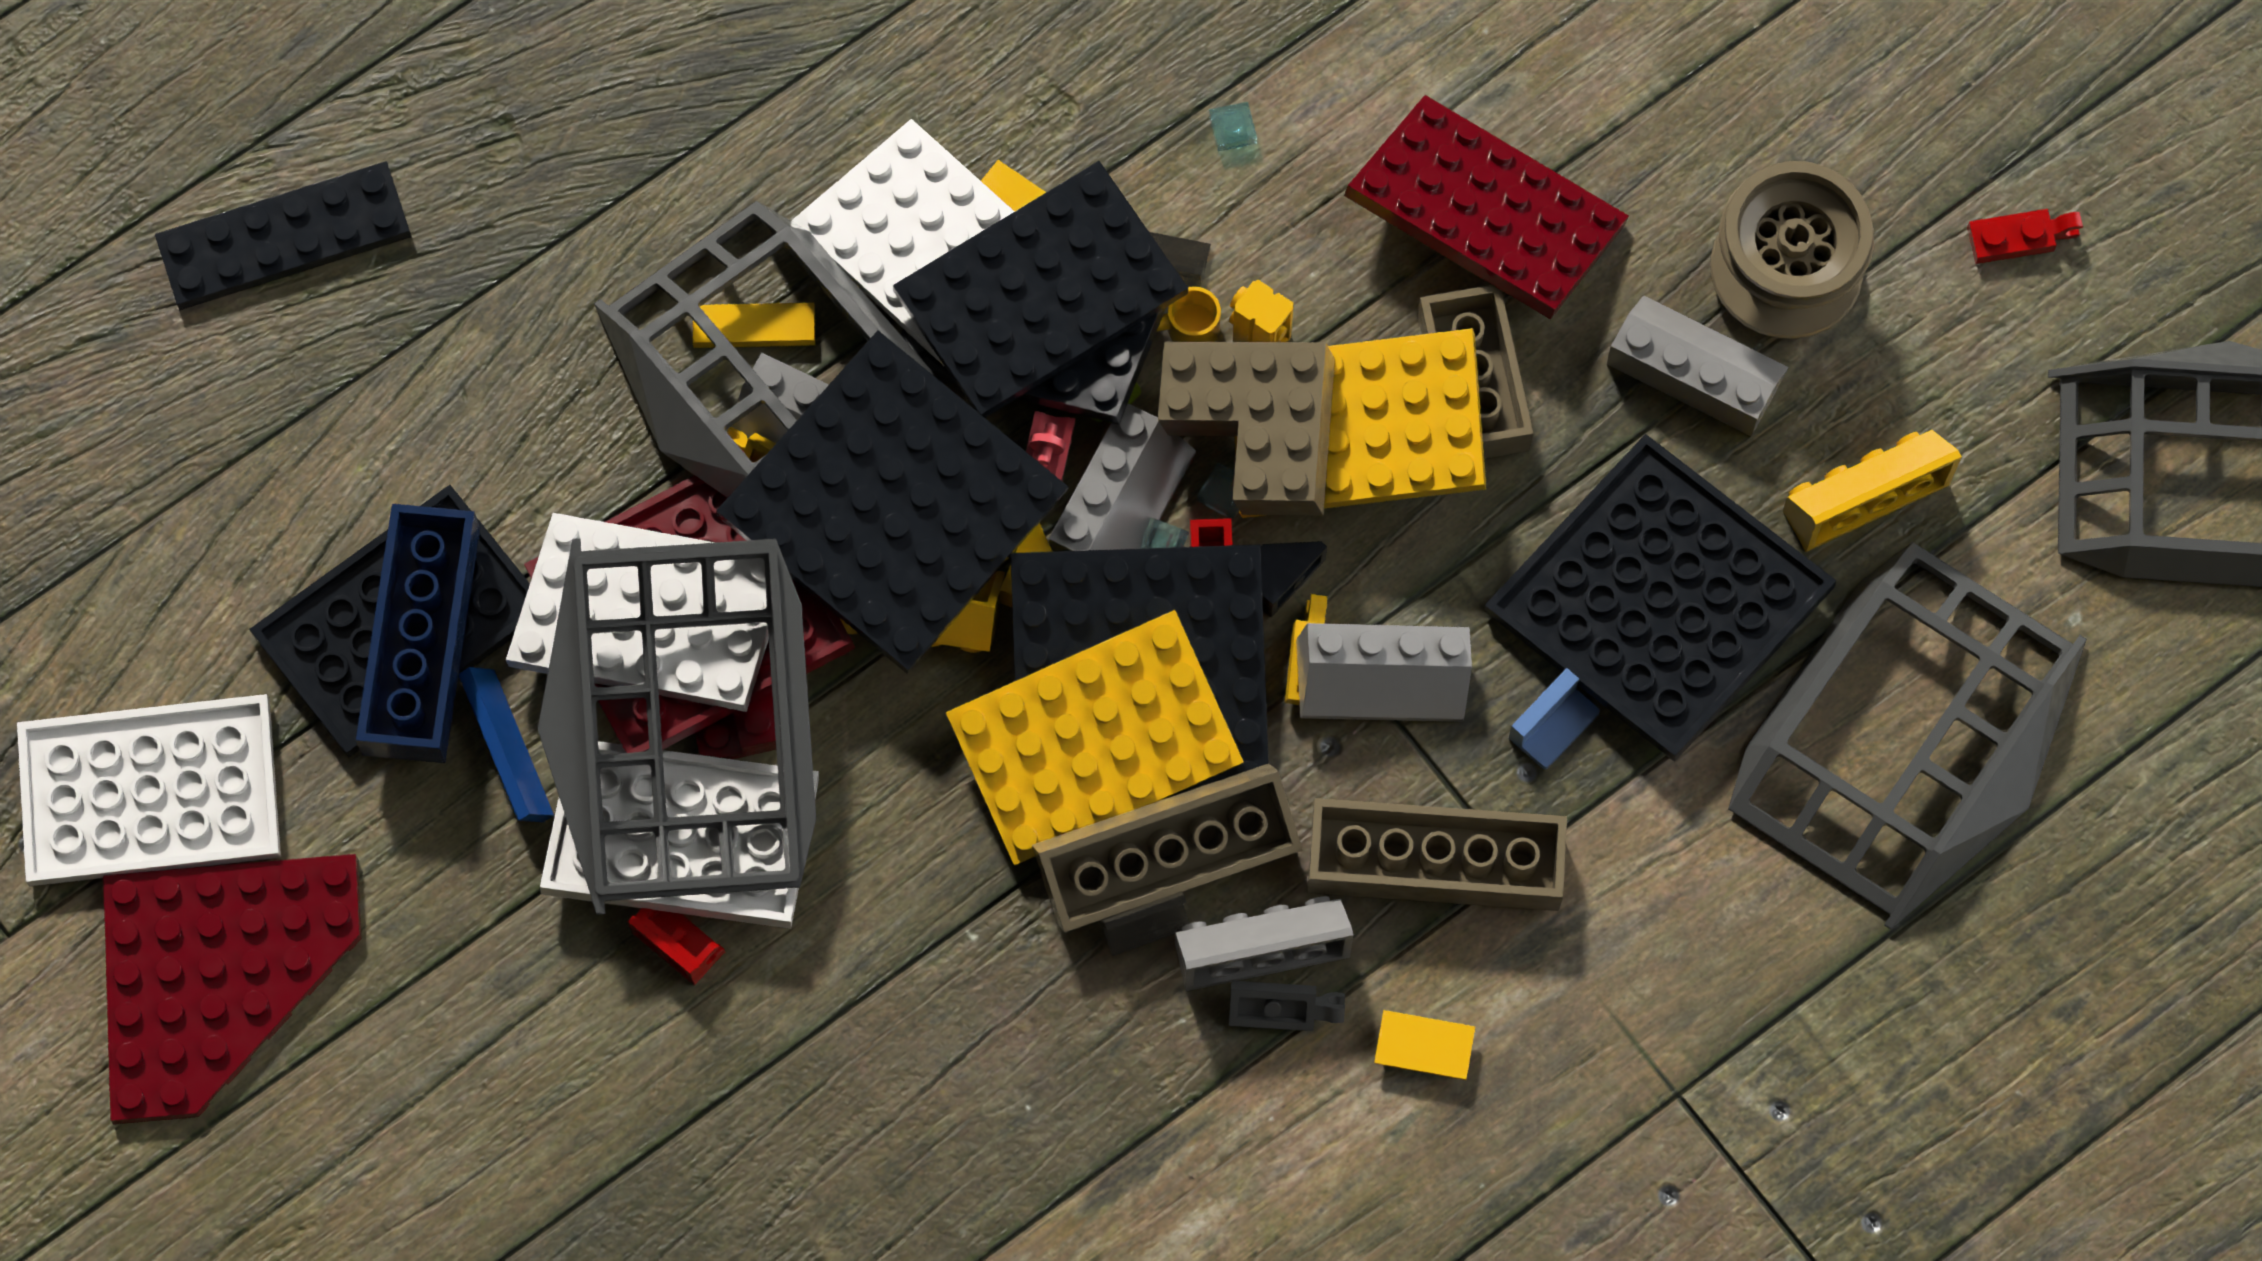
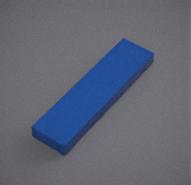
(506, 745)

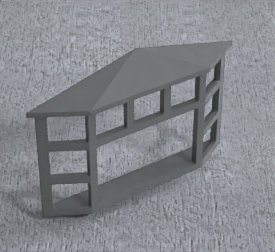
(2202, 368)
(673, 412)
(571, 734)
(1986, 806)

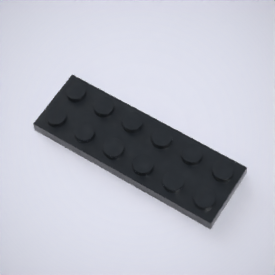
(282, 235)

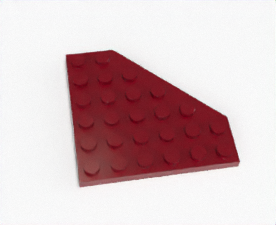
(212, 969)

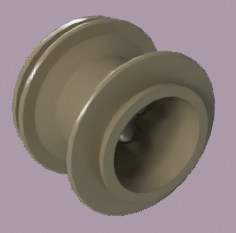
(1801, 205)

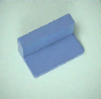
(1553, 721)

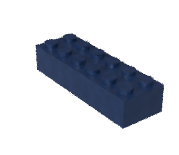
(418, 633)

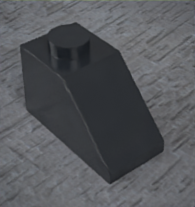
(1286, 569)

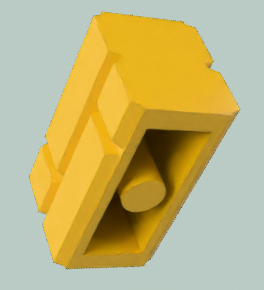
(1261, 315)

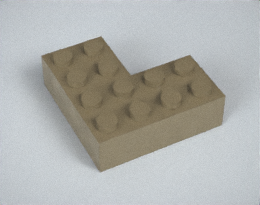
(1501, 392)
(1273, 402)

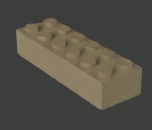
(1167, 847)
(1437, 854)

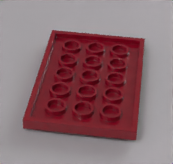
(1486, 206)

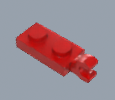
(2020, 234)

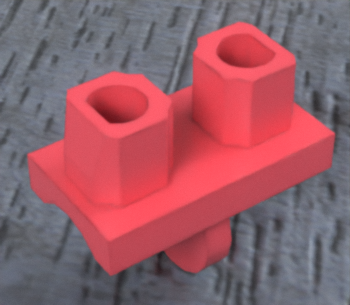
(1051, 441)

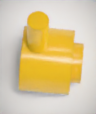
(1193, 317)

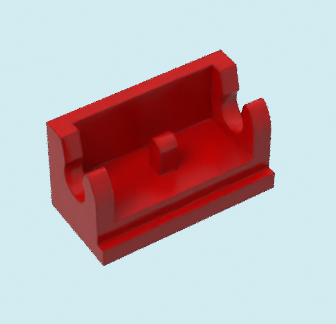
(676, 942)

